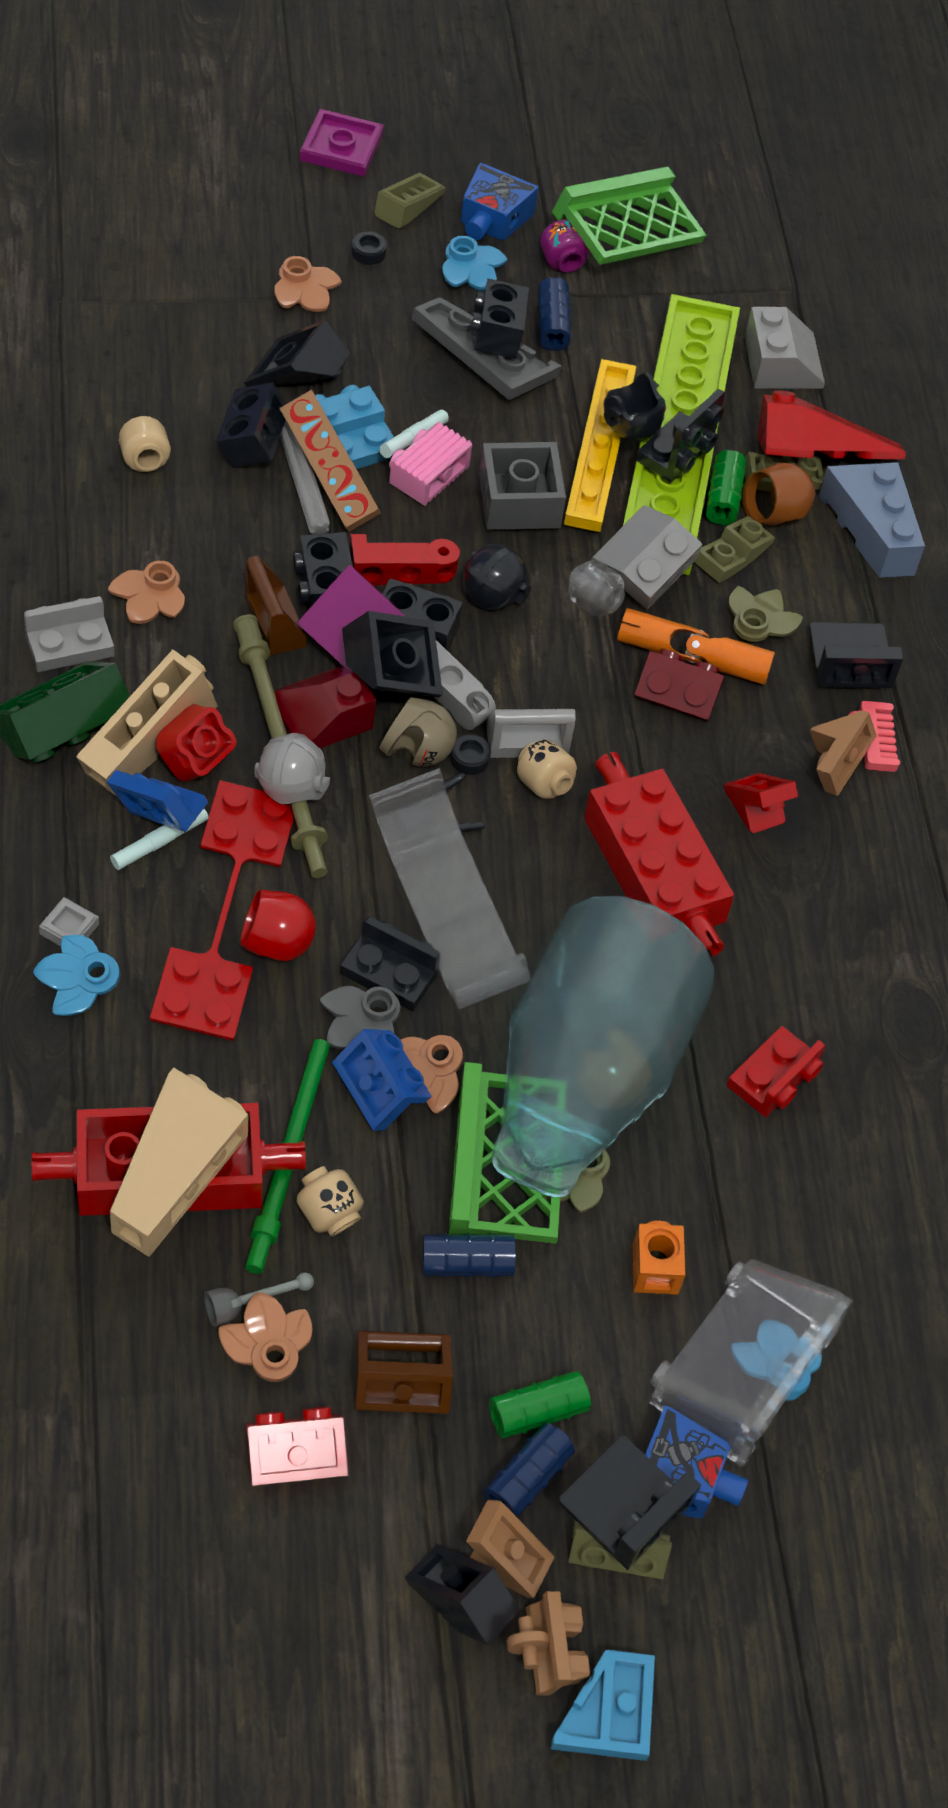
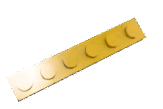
(597, 453)

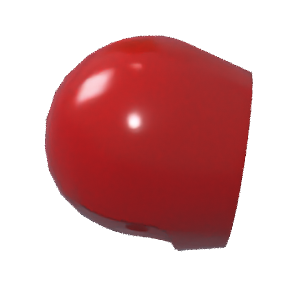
(278, 926)

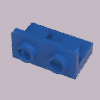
(157, 799)
(380, 1076)

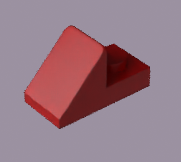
(760, 799)

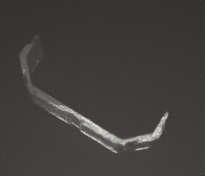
(447, 890)

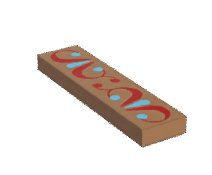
(330, 460)

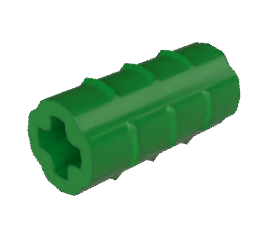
(726, 487)
(539, 1404)

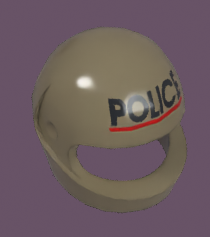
(424, 731)

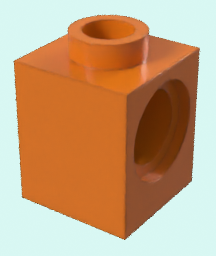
(655, 1274)

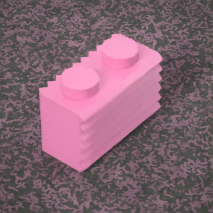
(430, 463)

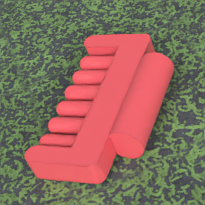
(881, 753)

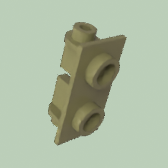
(590, 1553)

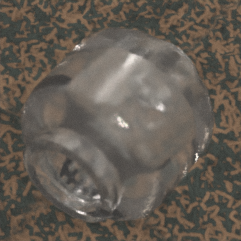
(596, 588)

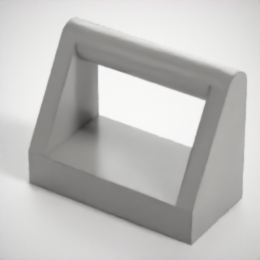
(514, 729)

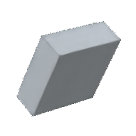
(68, 919)

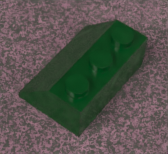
(61, 710)

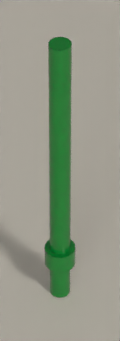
(266, 1226)

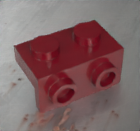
(680, 684)

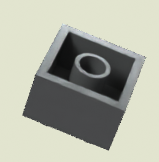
(522, 485)

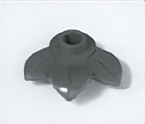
(354, 1012)

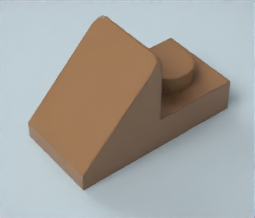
(843, 747)
(510, 1548)

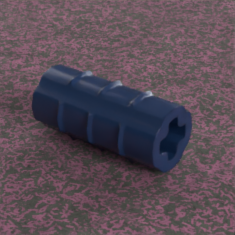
(554, 314)
(468, 1255)
(531, 1469)

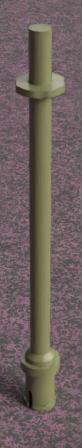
(255, 652)

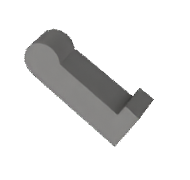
(462, 692)

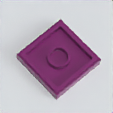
(341, 142)
(340, 605)

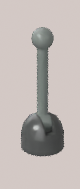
(225, 1305)

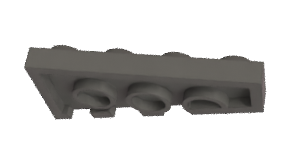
(507, 375)

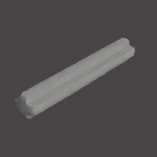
(305, 483)

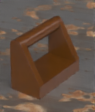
(272, 607)
(403, 1384)

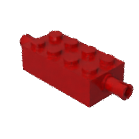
(658, 849)
(109, 1142)

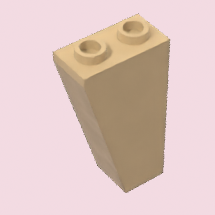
(130, 735)
(176, 1159)

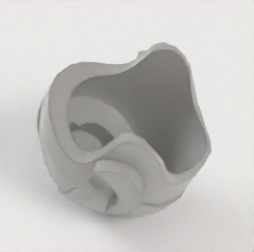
(292, 769)

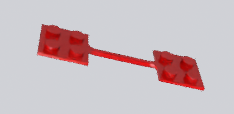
(204, 989)

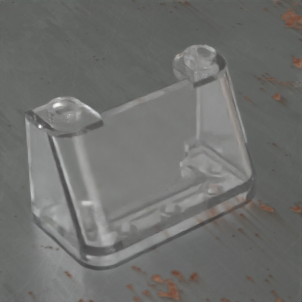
(750, 1353)

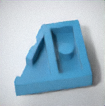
(612, 1709)

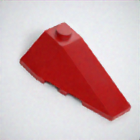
(799, 428)

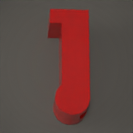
(404, 561)

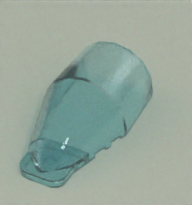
(596, 1036)

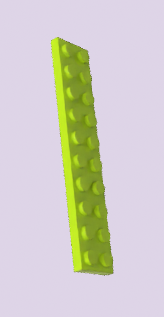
(688, 371)

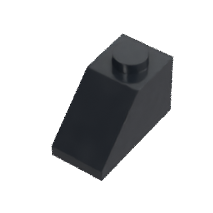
(464, 1593)

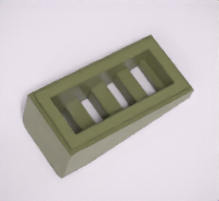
(404, 202)

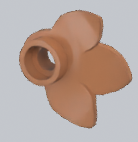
(305, 284)
(150, 592)
(438, 1075)
(267, 1330)

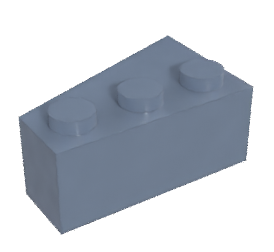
(877, 513)

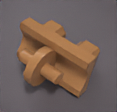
(545, 1643)

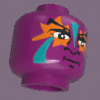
(563, 246)

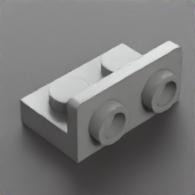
(68, 634)

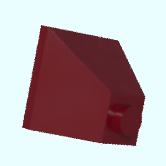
(327, 706)

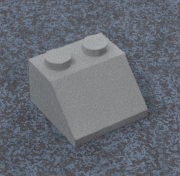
(782, 350)
(650, 554)

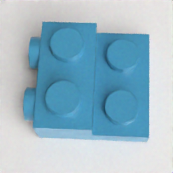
(358, 423)

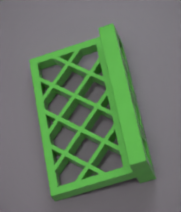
(620, 195)
(470, 1162)

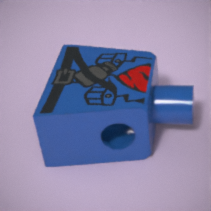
(497, 203)
(688, 1447)

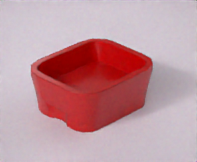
(195, 742)

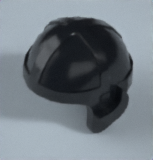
(635, 409)
(496, 577)

